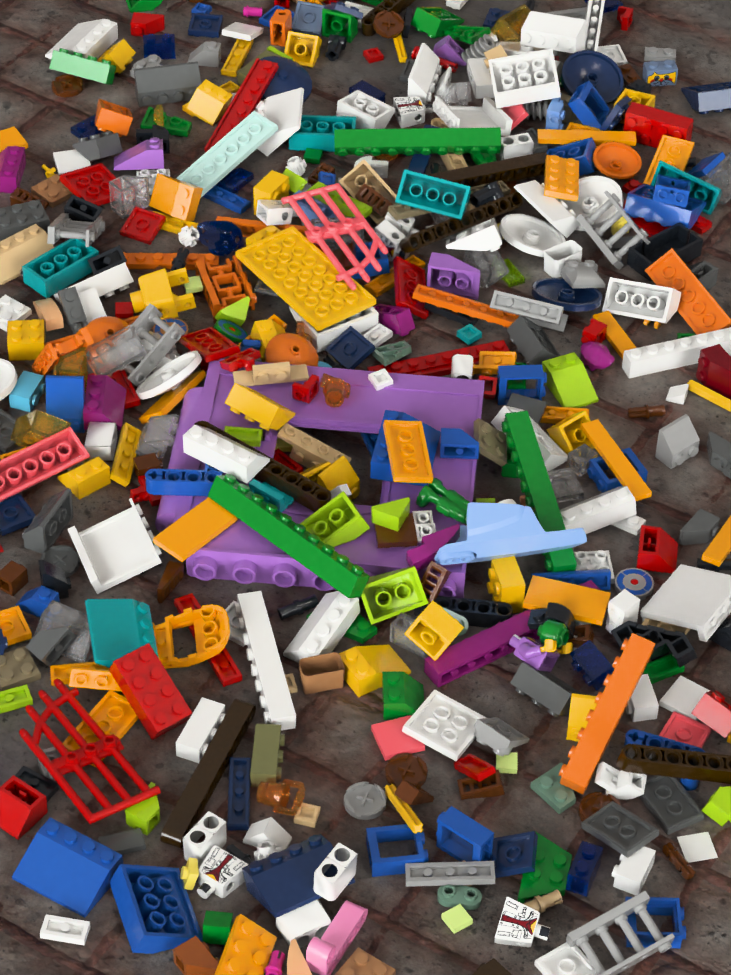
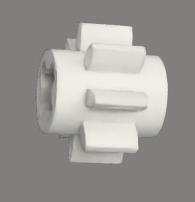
(296, 165)
(188, 236)
(265, 849)

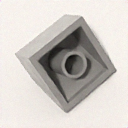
(677, 442)

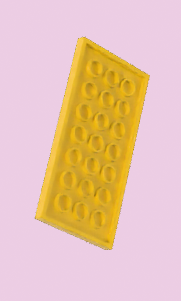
(304, 278)

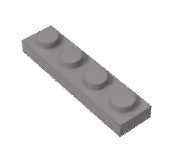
(450, 873)

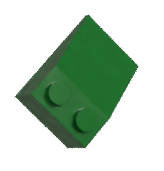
(434, 20)

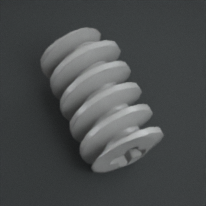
(478, 48)
(536, 110)

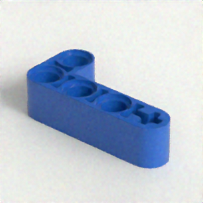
(181, 481)
(643, 738)

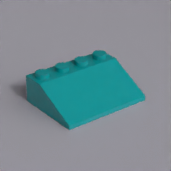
(118, 628)

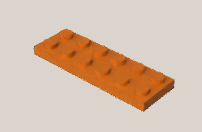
(696, 303)

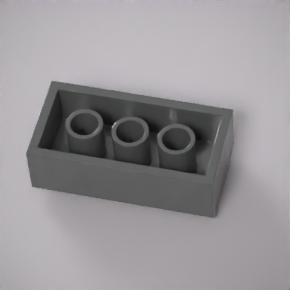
(21, 216)

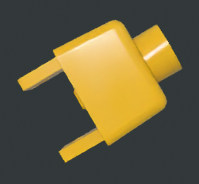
(156, 289)

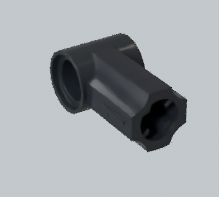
(335, 46)
(487, 194)

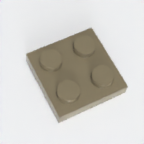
(491, 442)
(17, 669)

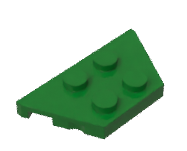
(550, 871)

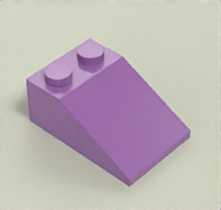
(141, 156)
(453, 276)

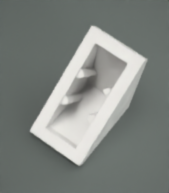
(267, 830)

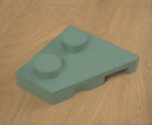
(391, 352)
(551, 790)

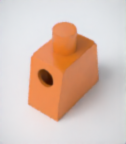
(281, 21)

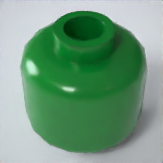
(555, 631)

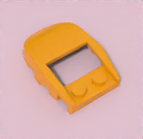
(211, 635)

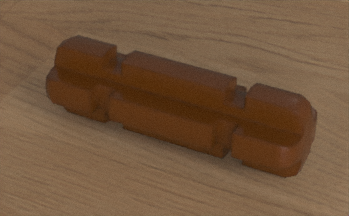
(678, 861)

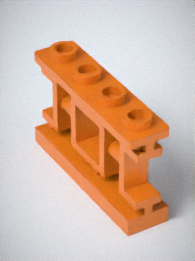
(223, 275)
(50, 355)

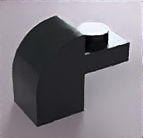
(157, 131)
(554, 612)

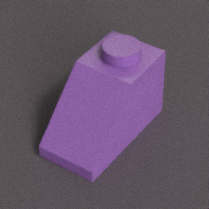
(449, 50)

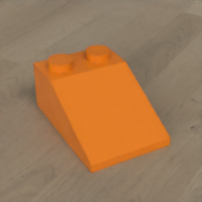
(113, 118)

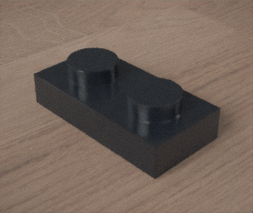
(39, 782)

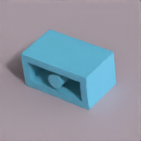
(27, 391)

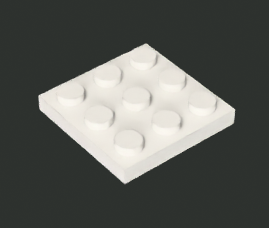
(443, 725)

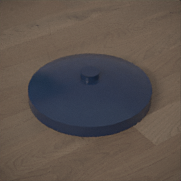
(597, 69)
(288, 77)
(560, 293)

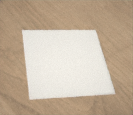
(697, 847)

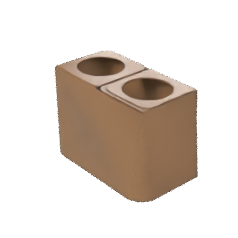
(321, 673)

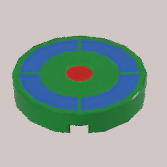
(230, 330)

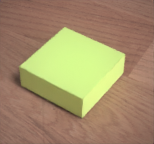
(194, 285)
(507, 763)
(457, 918)

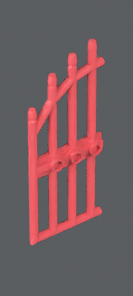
(334, 231)

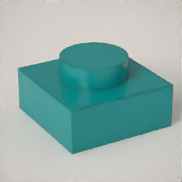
(469, 334)

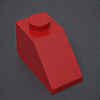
(146, 23)

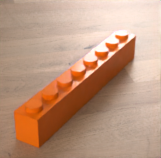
(607, 713)

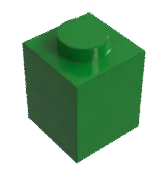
(217, 927)

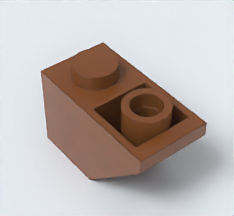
(195, 958)

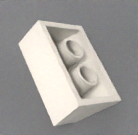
(369, 111)

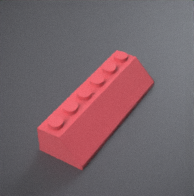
(40, 462)

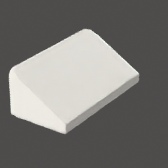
(443, 81)

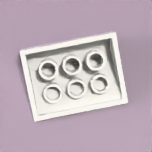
(88, 38)
(524, 78)
(284, 111)
(479, 237)
(322, 339)

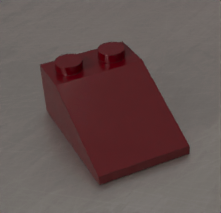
(715, 370)

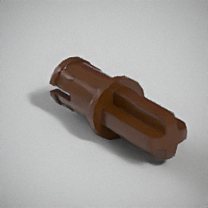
(646, 411)

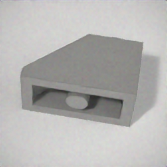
(207, 54)

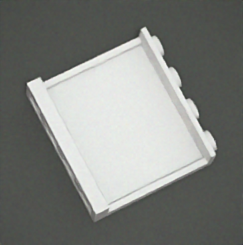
(473, 116)
(116, 548)
(692, 600)

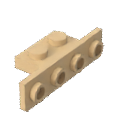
(271, 374)
(307, 449)

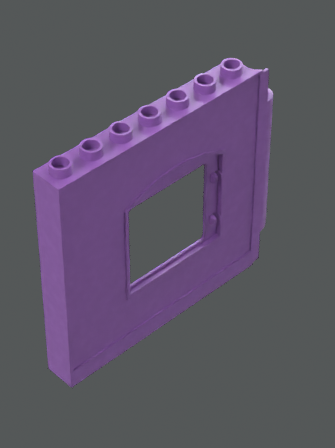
(248, 556)

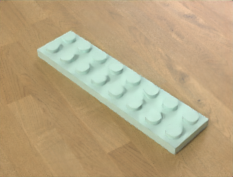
(229, 152)

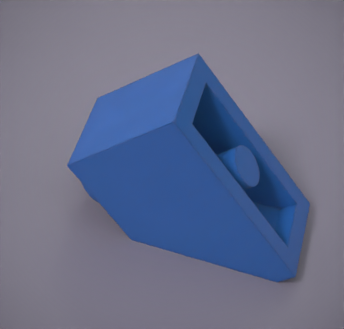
(458, 444)
(37, 600)

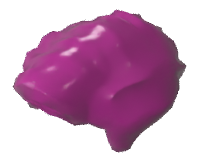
(596, 355)

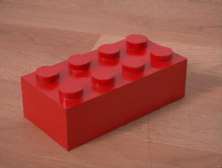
(653, 123)
(150, 691)

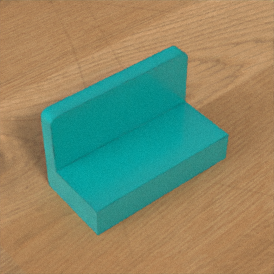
(271, 494)

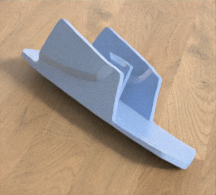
(503, 532)

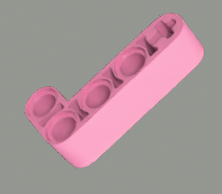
(325, 953)

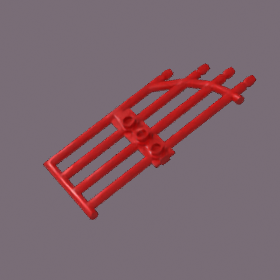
(87, 754)

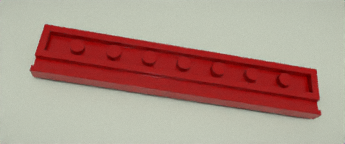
(245, 98)
(439, 363)

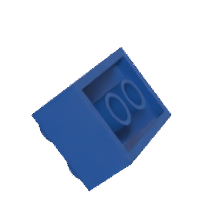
(580, 151)
(66, 399)

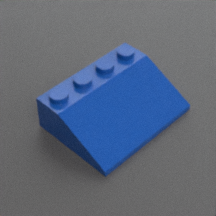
(640, 204)
(380, 461)
(67, 867)
(153, 907)

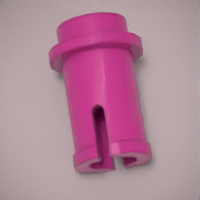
(252, 11)
(275, 964)

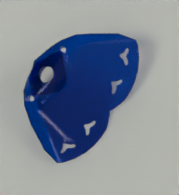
(219, 237)

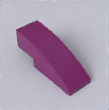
(422, 555)

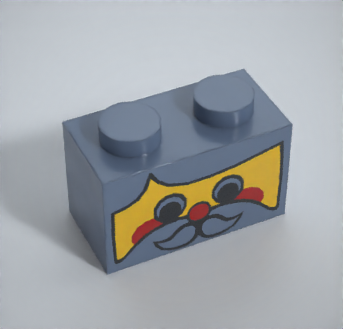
(660, 72)

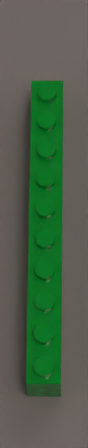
(417, 141)
(536, 484)
(289, 536)

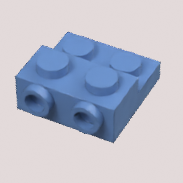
(555, 114)

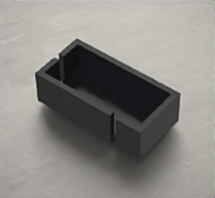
(675, 237)

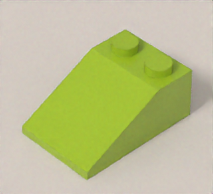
(569, 381)
(337, 521)
(392, 594)

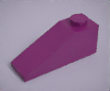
(395, 318)

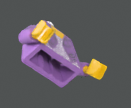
(536, 654)

